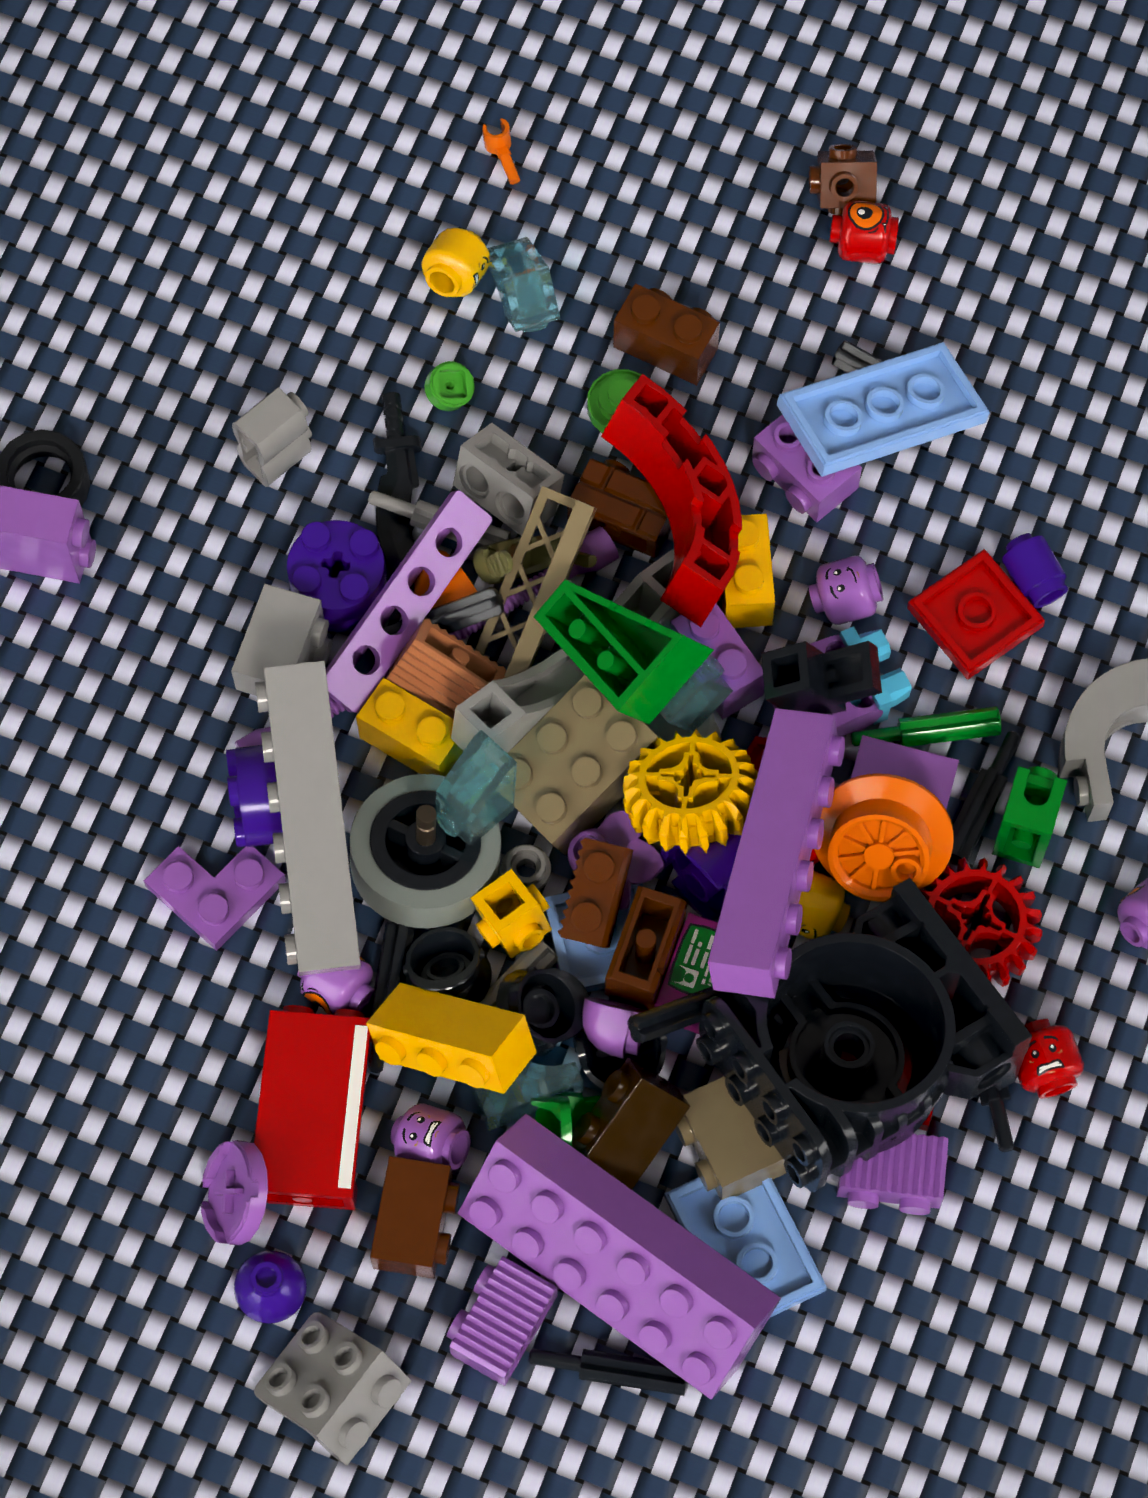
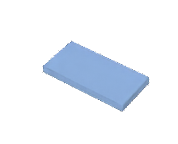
(882, 409)

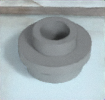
(529, 855)

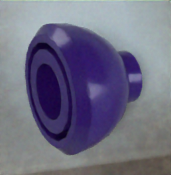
(270, 1287)

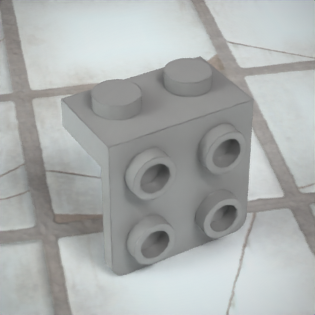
(332, 1385)

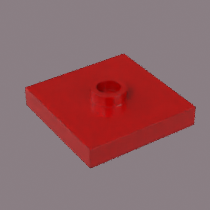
(975, 614)

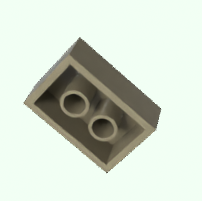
(576, 763)

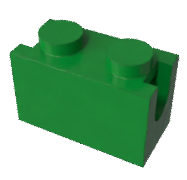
(1029, 815)

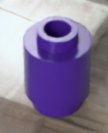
(1035, 569)

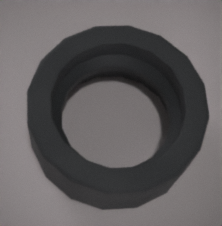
(42, 444)

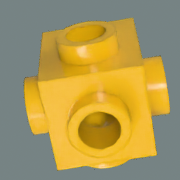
(511, 914)

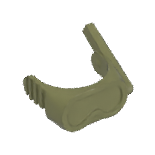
(496, 561)

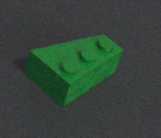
(620, 651)

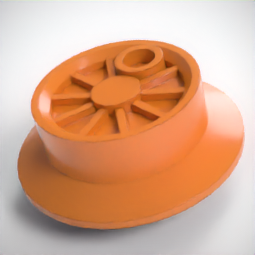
(884, 834)

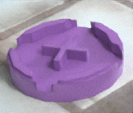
(236, 1192)

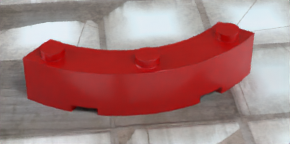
(692, 489)

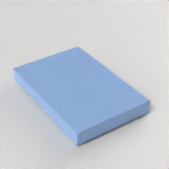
(752, 1234)

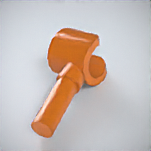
(500, 145)

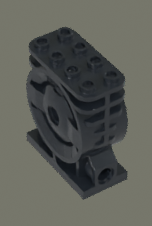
(888, 977)

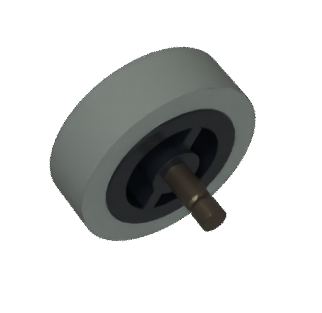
(410, 864)

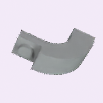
(1102, 709)

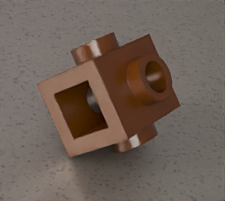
(855, 168)

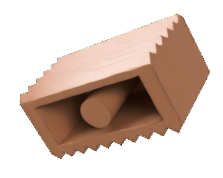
(441, 668)

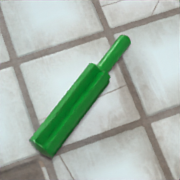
(938, 727)

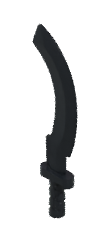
(402, 477)

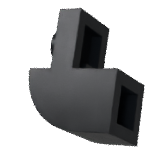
(820, 682)

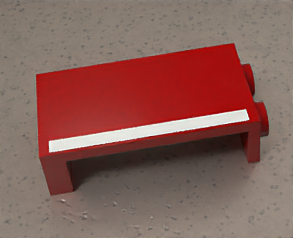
(312, 1106)

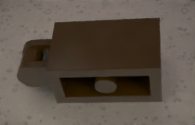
(629, 1122)

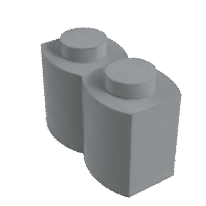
(273, 435)

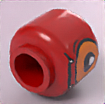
(864, 232)

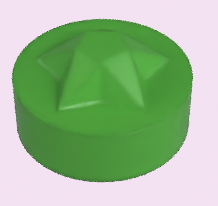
(449, 386)

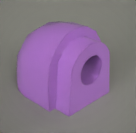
(607, 1026)

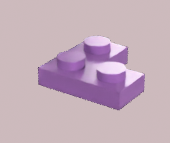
(215, 904)

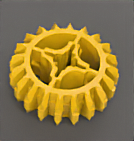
(689, 791)

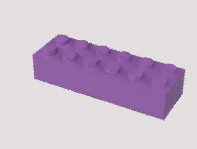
(618, 1255)

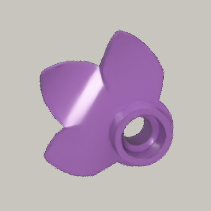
(617, 830)

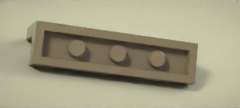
(559, 569)

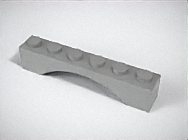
(515, 704)

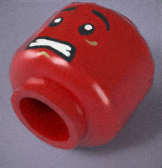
(1050, 1060)

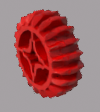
(992, 932)

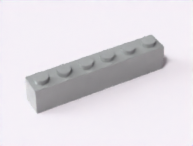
(310, 817)

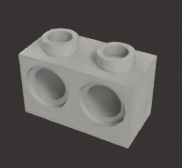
(505, 477)

